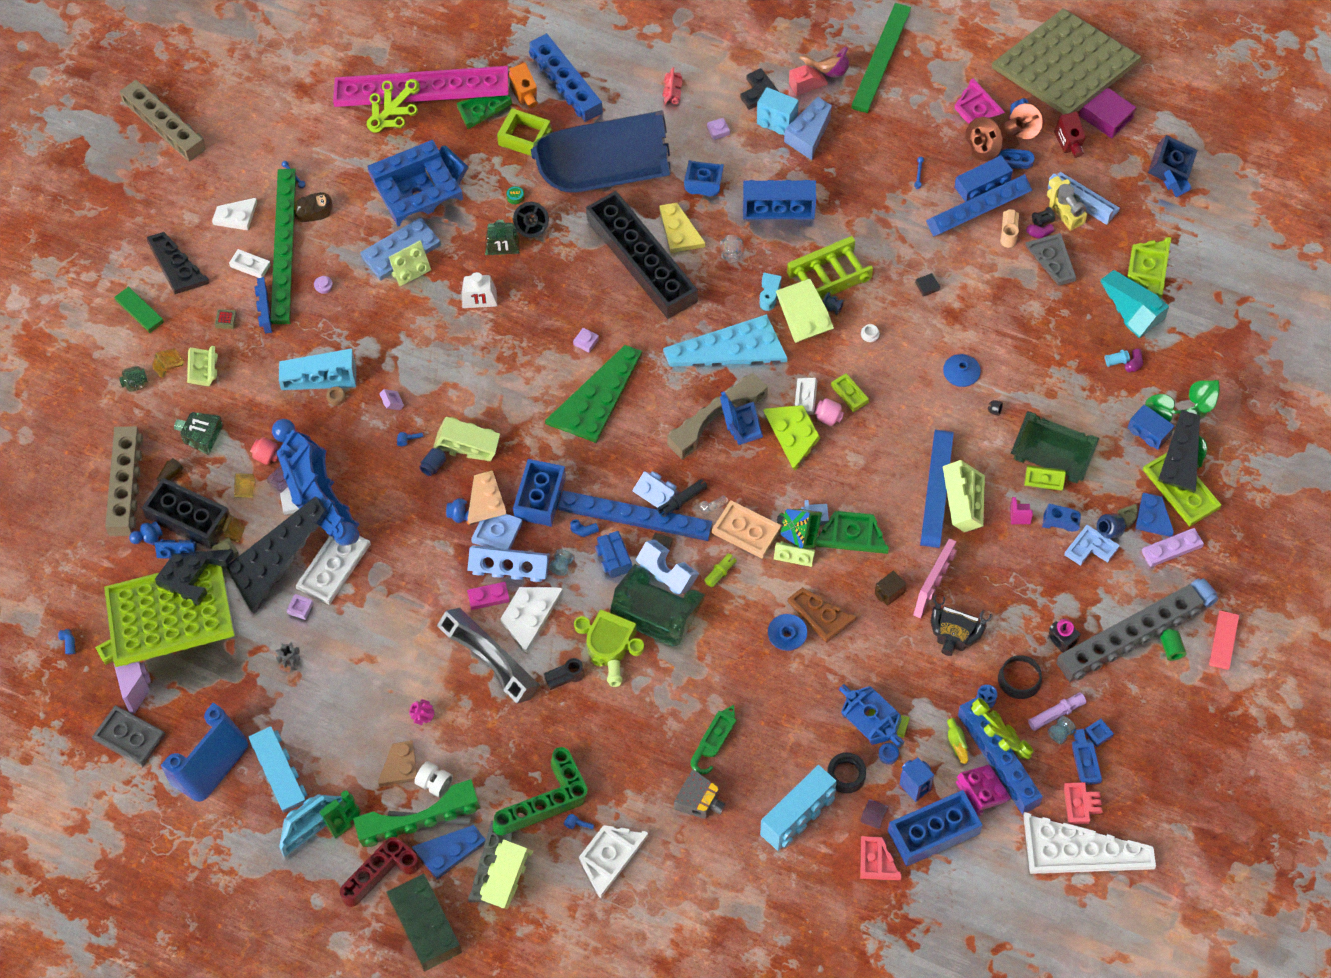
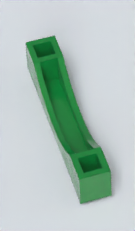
(458, 800)

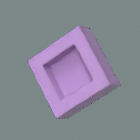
(718, 128)
(586, 340)
(391, 399)
(300, 606)

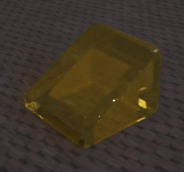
(244, 485)
(233, 528)

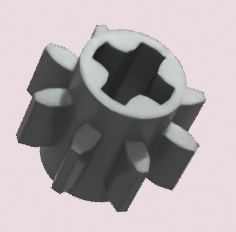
(288, 655)

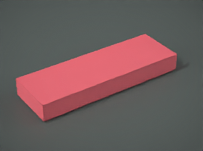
(1223, 640)

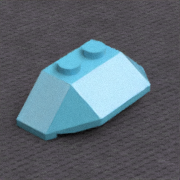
(304, 822)

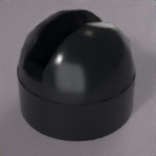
(995, 407)

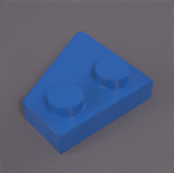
(1153, 516)

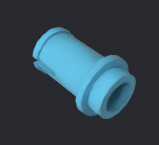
(1117, 358)

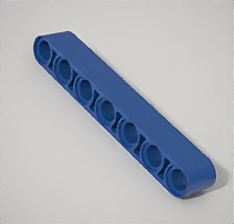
(936, 489)

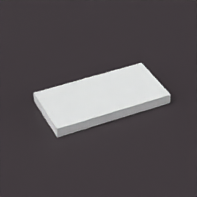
(331, 569)

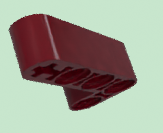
(378, 873)

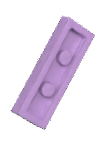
(1172, 547)

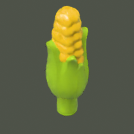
(957, 740)

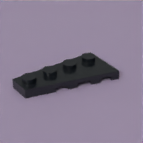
(175, 265)

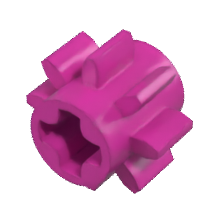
(421, 712)

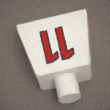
(478, 291)

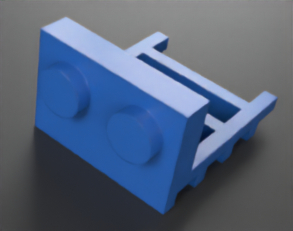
(741, 421)

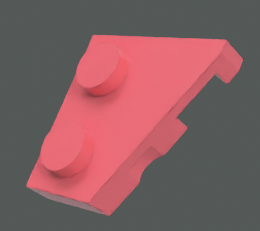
(876, 860)

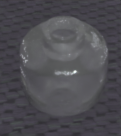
(731, 248)

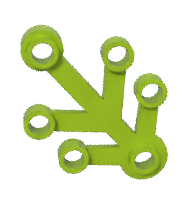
(391, 107)
(997, 727)

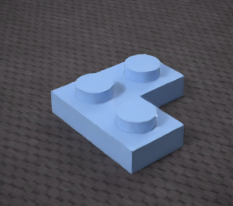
(1091, 541)

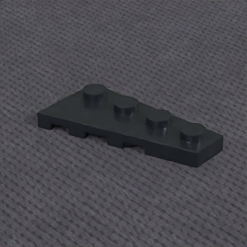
(1182, 456)

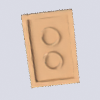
(746, 529)

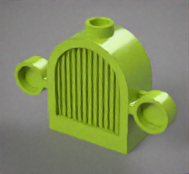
(609, 637)

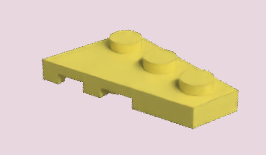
(679, 230)

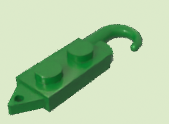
(714, 738)

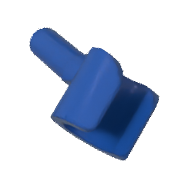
(403, 437)
(572, 820)

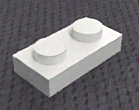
(249, 263)
(806, 394)

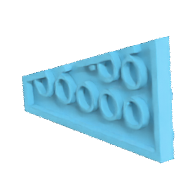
(731, 345)

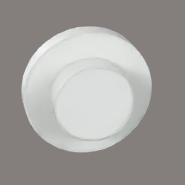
(870, 333)

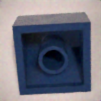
(1172, 156)

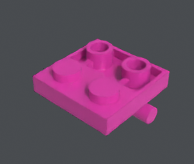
(982, 788)

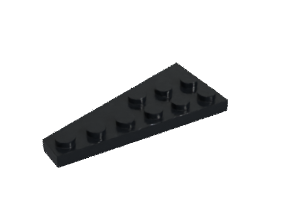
(272, 555)

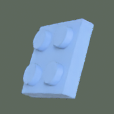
(497, 532)

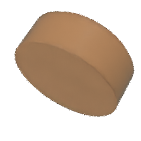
(335, 396)

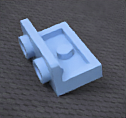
(654, 489)

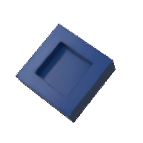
(1098, 732)

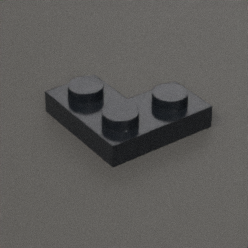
(759, 82)

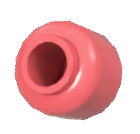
(265, 451)

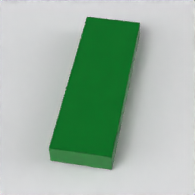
(139, 309)

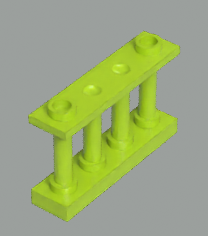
(830, 254)

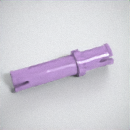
(1051, 714)

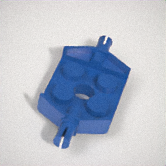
(876, 728)

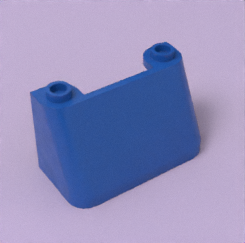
(209, 760)

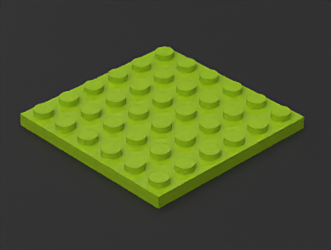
(156, 622)

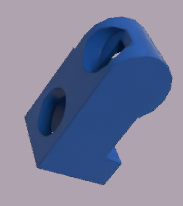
(1061, 518)

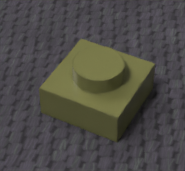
(225, 545)

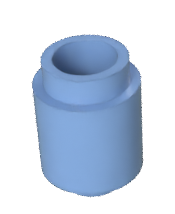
(1205, 592)

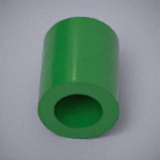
(1173, 645)

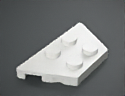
(529, 612)
(609, 855)

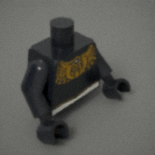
(956, 628)

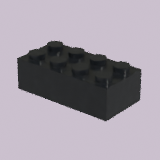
(186, 513)

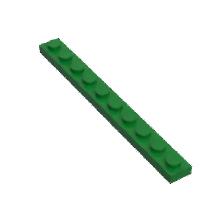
(283, 247)

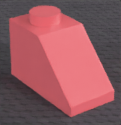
(806, 79)

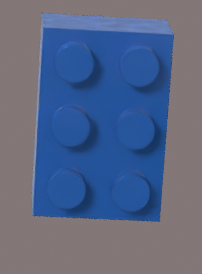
(539, 492)

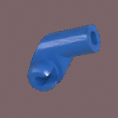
(69, 640)

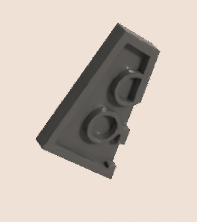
(1053, 258)

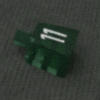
(501, 239)
(200, 430)

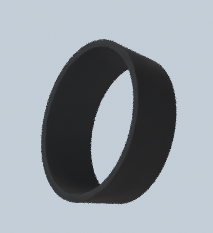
(1016, 693)

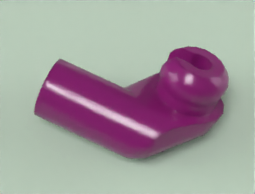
(1039, 232)
(1136, 363)

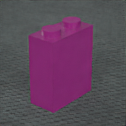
(1108, 112)

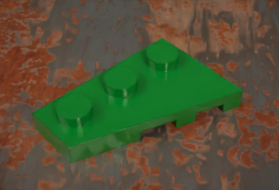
(480, 108)

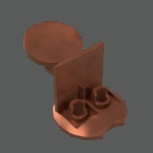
(998, 133)

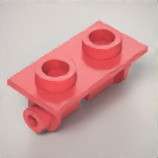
(672, 81)

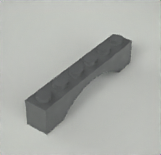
(513, 677)

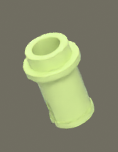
(614, 678)

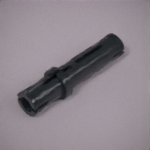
(676, 501)

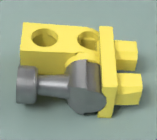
(1064, 203)

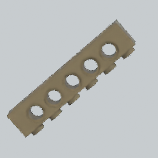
(162, 120)
(123, 438)

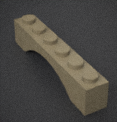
(686, 437)

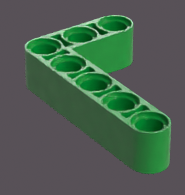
(547, 799)

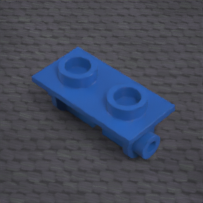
(167, 548)

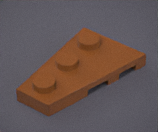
(820, 615)

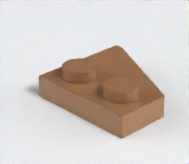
(399, 765)

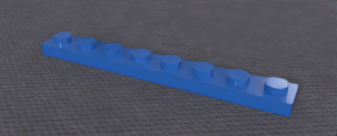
(635, 515)

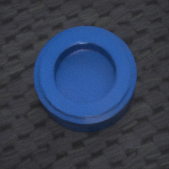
(888, 753)

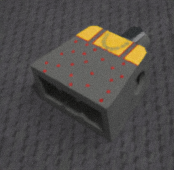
(698, 797)

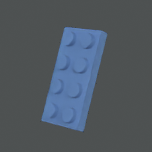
(378, 254)

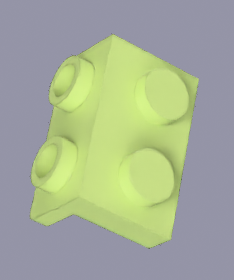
(202, 366)

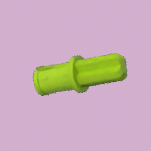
(720, 570)

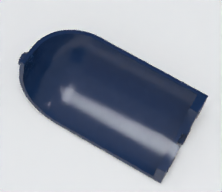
(604, 153)

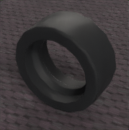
(853, 759)

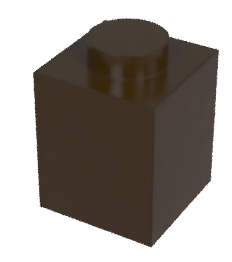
(890, 588)

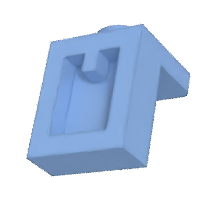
(818, 507)

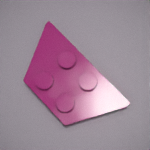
(976, 103)

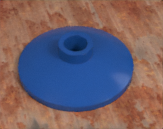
(961, 376)
(787, 624)

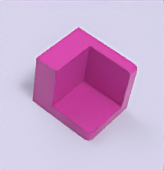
(1020, 512)

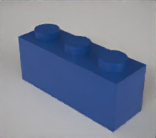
(983, 178)

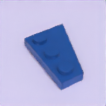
(449, 850)

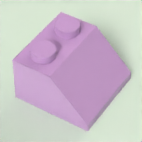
(133, 684)

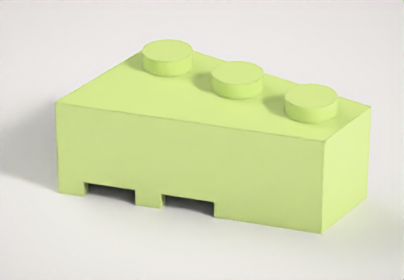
(505, 874)

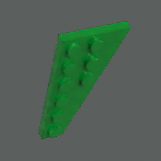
(592, 404)

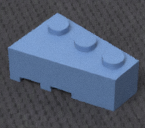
(807, 129)

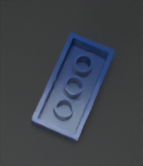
(779, 199)
(934, 828)

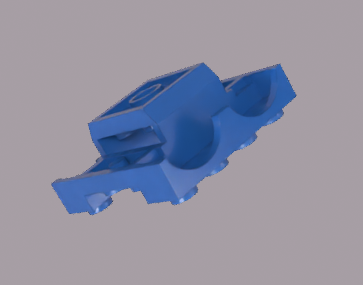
(406, 173)

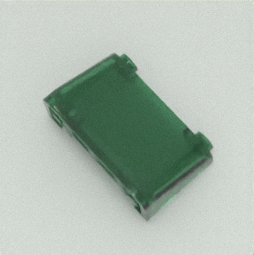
(1054, 447)
(654, 609)

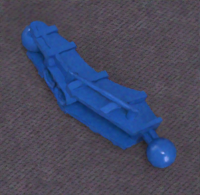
(306, 477)

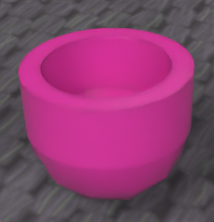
(1068, 626)

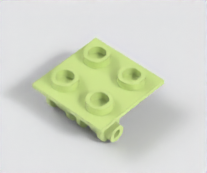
(409, 263)

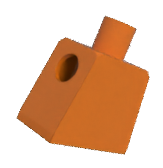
(523, 85)

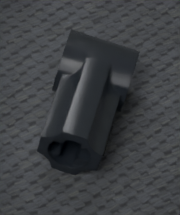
(562, 674)

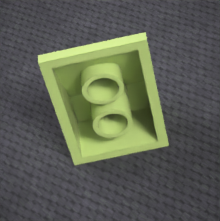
(804, 310)

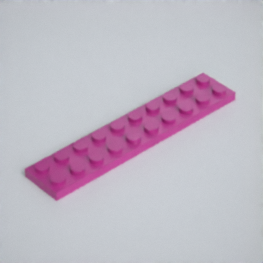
(433, 84)

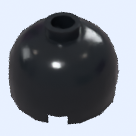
(523, 223)

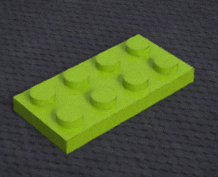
(1189, 505)

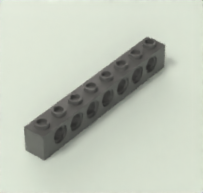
(1185, 597)

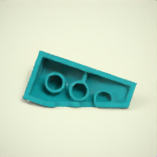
(1136, 304)

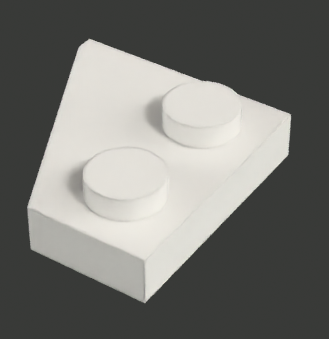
(235, 214)

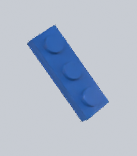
(263, 305)

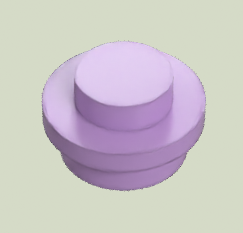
(323, 284)

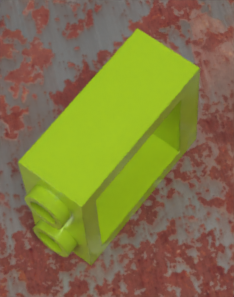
(514, 117)

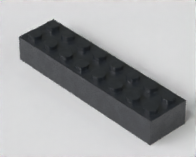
(642, 254)

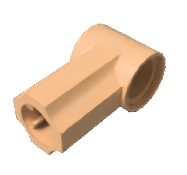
(1009, 228)

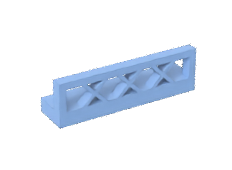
(1094, 203)

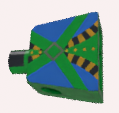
(800, 526)

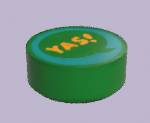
(515, 195)

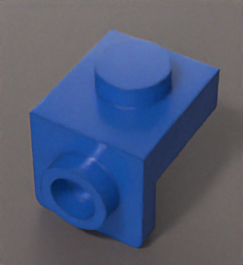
(1178, 186)

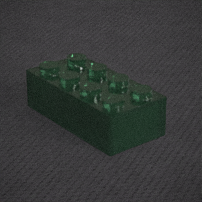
(424, 922)

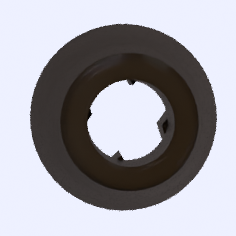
(170, 470)

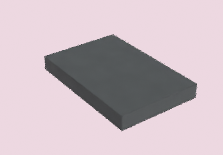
(128, 736)

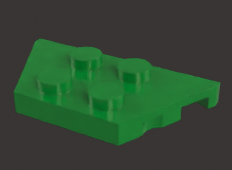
(852, 532)

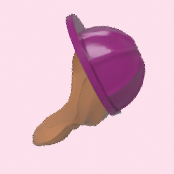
(832, 66)

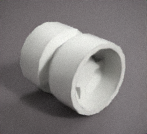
(432, 778)

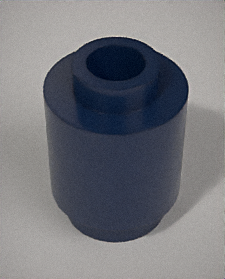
(433, 461)

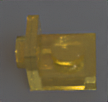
(167, 360)

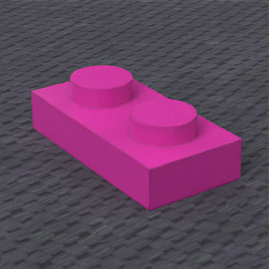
(488, 595)

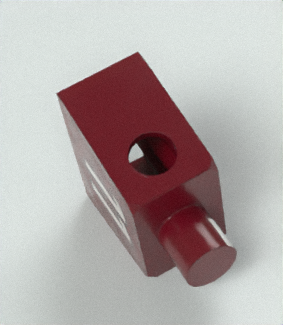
(1070, 134)

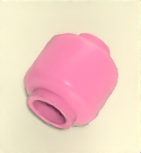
(828, 412)

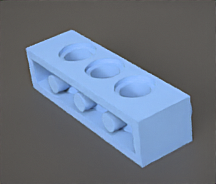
(539, 561)

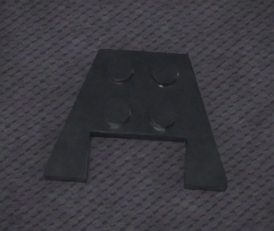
(185, 569)

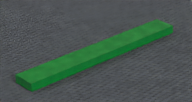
(881, 58)

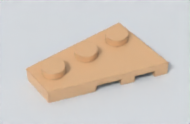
(485, 498)

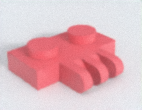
(1080, 803)

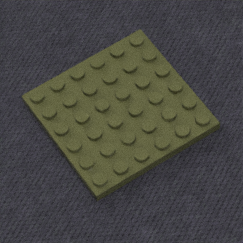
(1066, 62)

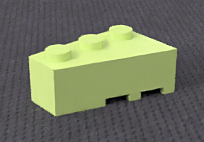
(466, 439)
(965, 495)

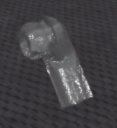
(714, 505)

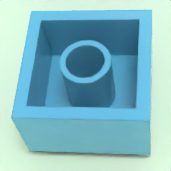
(776, 110)

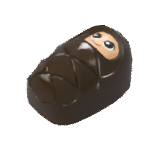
(313, 207)

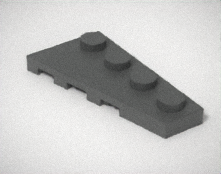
(488, 857)

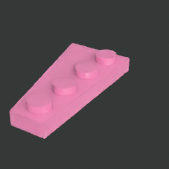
(935, 577)

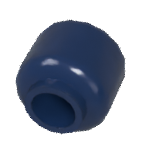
(1111, 526)

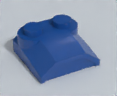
(703, 178)

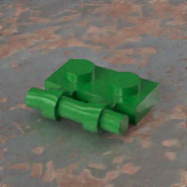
(335, 816)

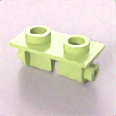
(797, 555)

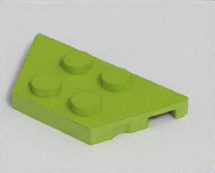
(1149, 265)
(793, 431)

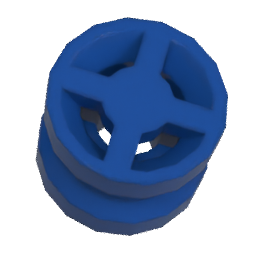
(988, 692)

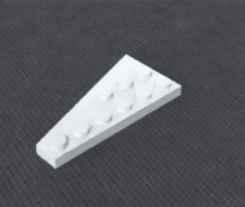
(1071, 848)

